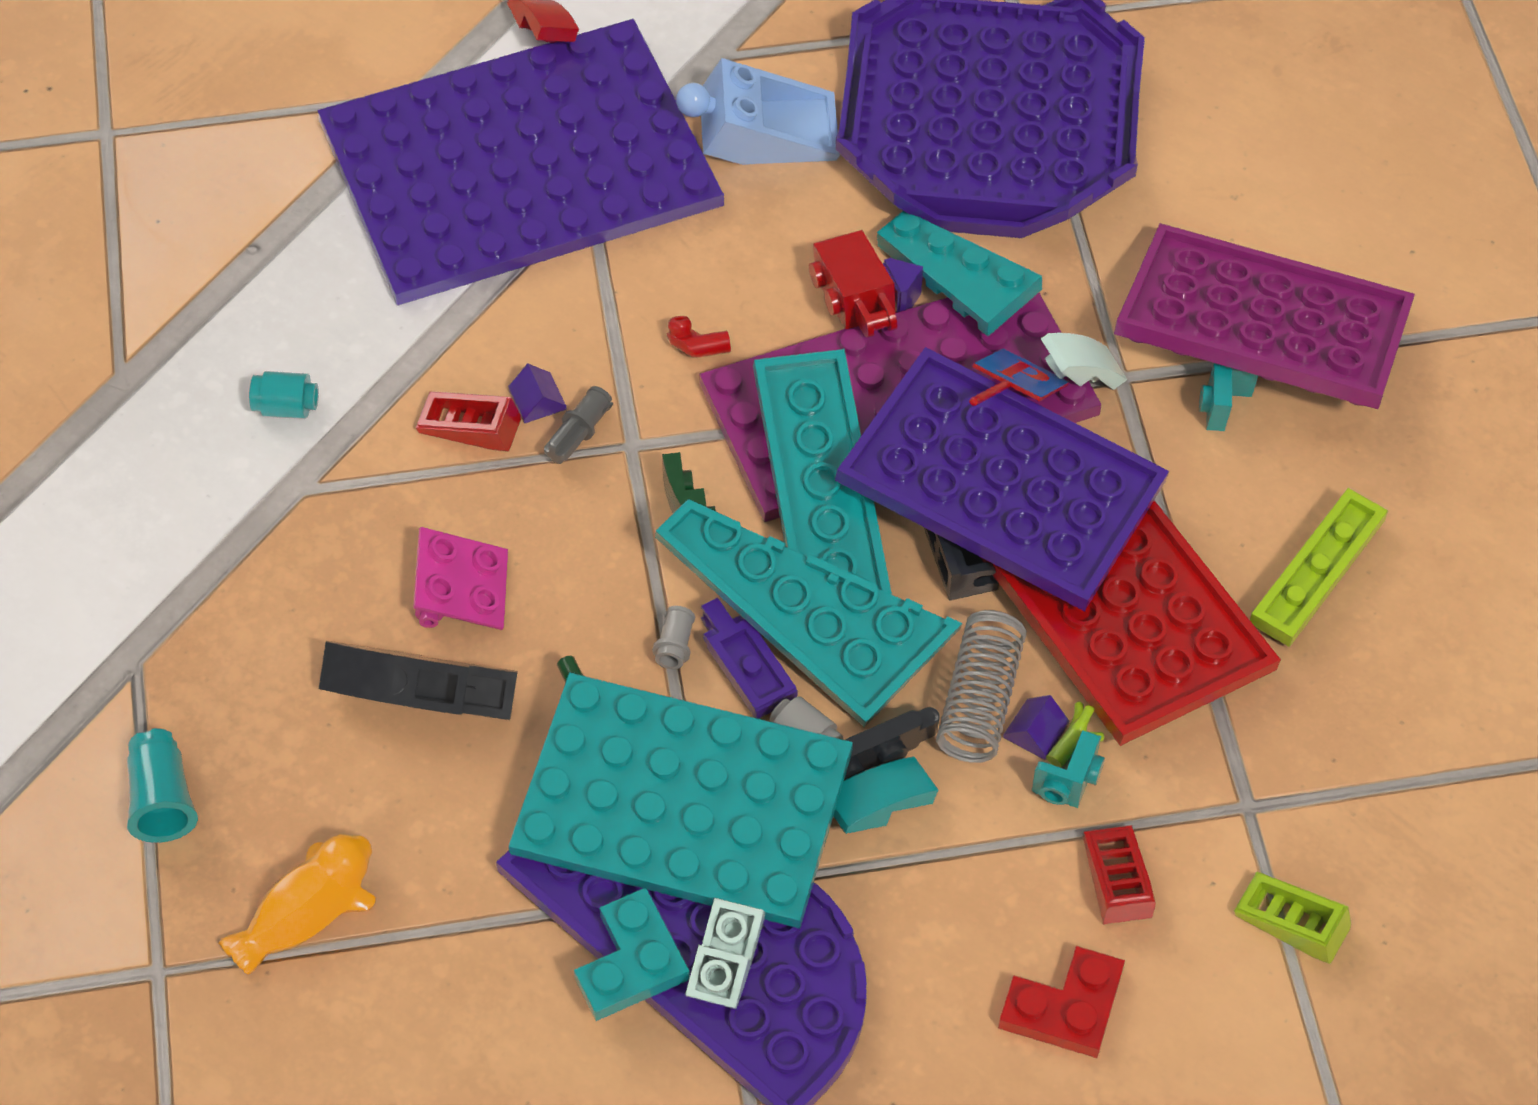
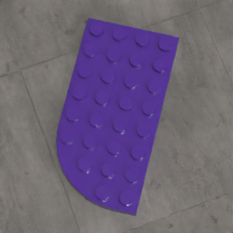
(798, 1001)

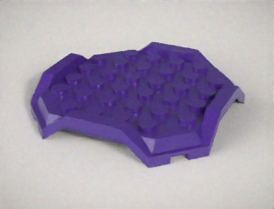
(991, 109)

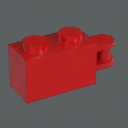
(854, 283)

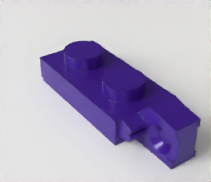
(746, 660)

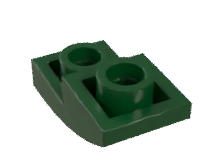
(679, 483)

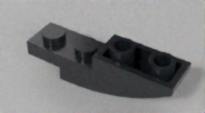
(417, 681)

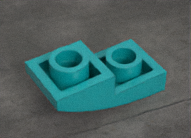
(874, 794)

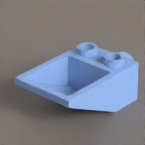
(761, 116)

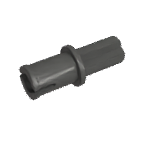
(578, 424)

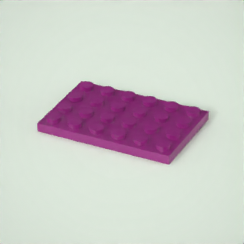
(1266, 315)

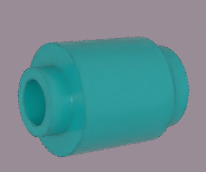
(283, 394)

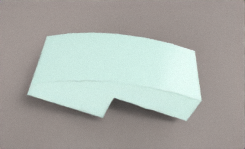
(1082, 359)
(725, 953)

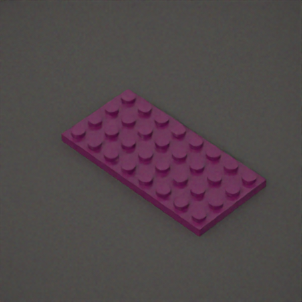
(875, 371)

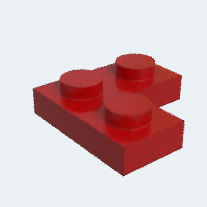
(1070, 1016)

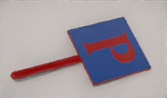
(1016, 373)

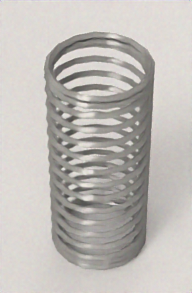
(966, 727)

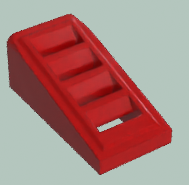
(494, 432)
(1126, 906)

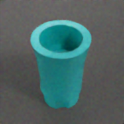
(158, 789)

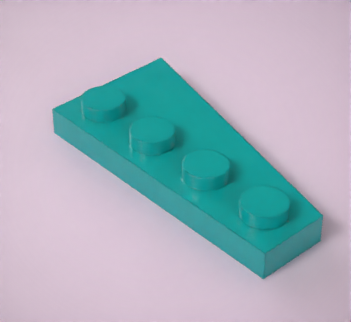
(968, 274)

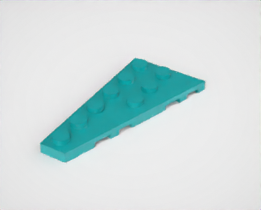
(821, 617)

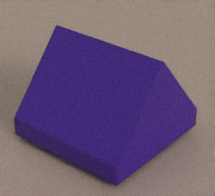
(907, 282)
(536, 394)
(1037, 726)

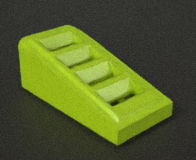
(1306, 939)

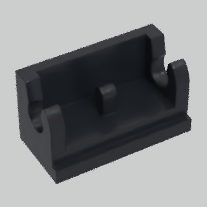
(960, 569)

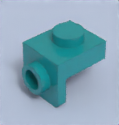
(1217, 394)
(1068, 786)

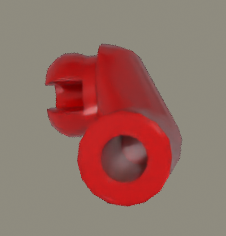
(692, 342)

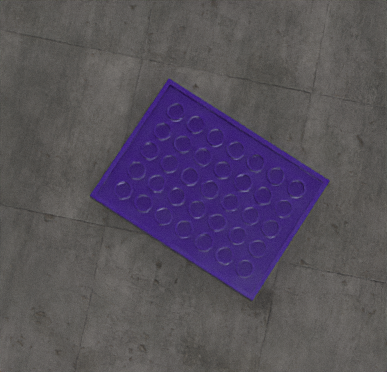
(518, 160)

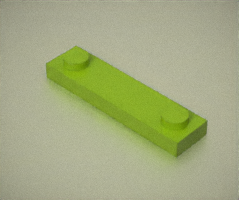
(1318, 567)

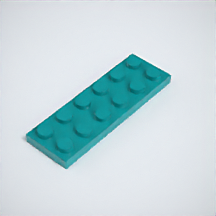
(808, 434)

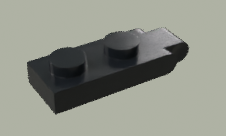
(891, 739)

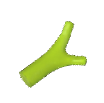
(1066, 745)

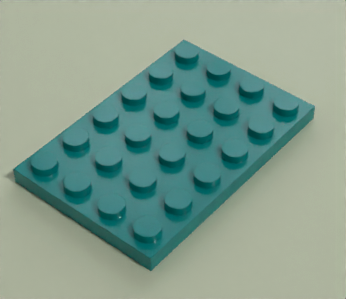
(682, 798)

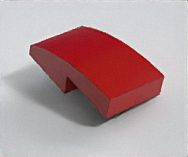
(545, 18)

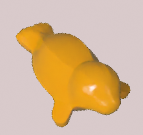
(305, 901)

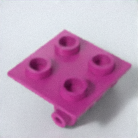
(459, 580)

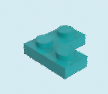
(644, 961)

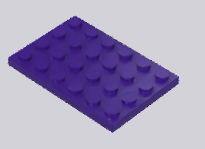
(1003, 478)

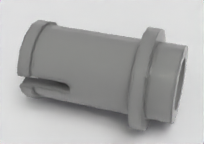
(672, 646)

